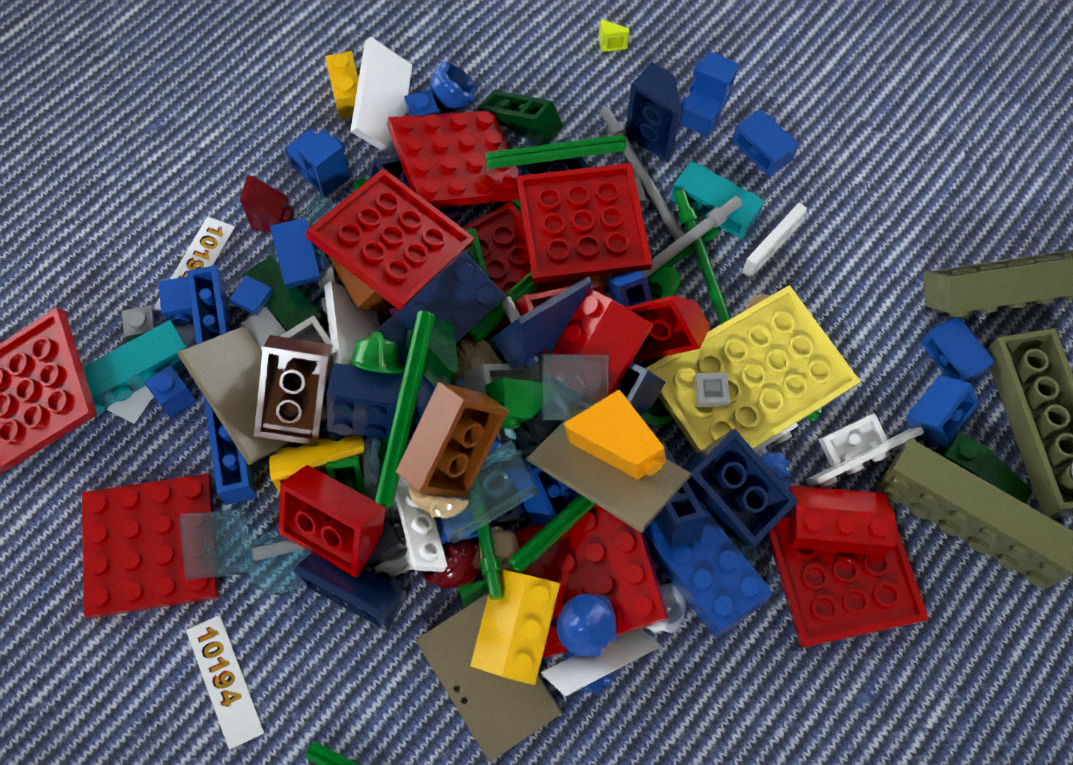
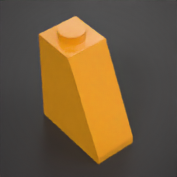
(617, 436)

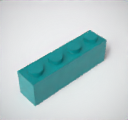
(129, 366)

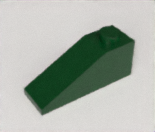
(525, 115)
(441, 357)
(985, 465)

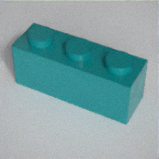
(708, 190)

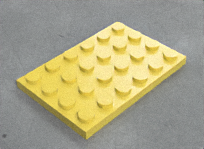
(775, 368)

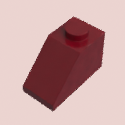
(264, 205)

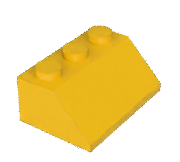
(291, 459)
(516, 627)

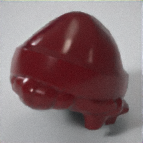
(461, 568)

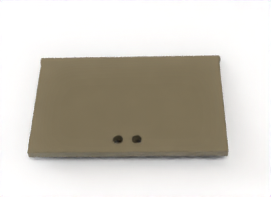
(229, 378)
(608, 487)
(493, 707)

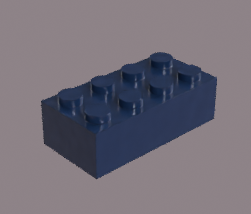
(456, 295)
(366, 401)

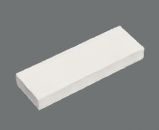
(774, 240)

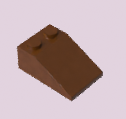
(292, 389)

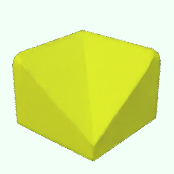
(613, 36)

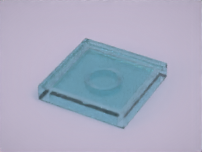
(572, 383)
(214, 543)

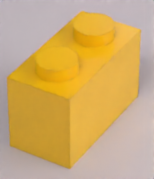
(343, 82)

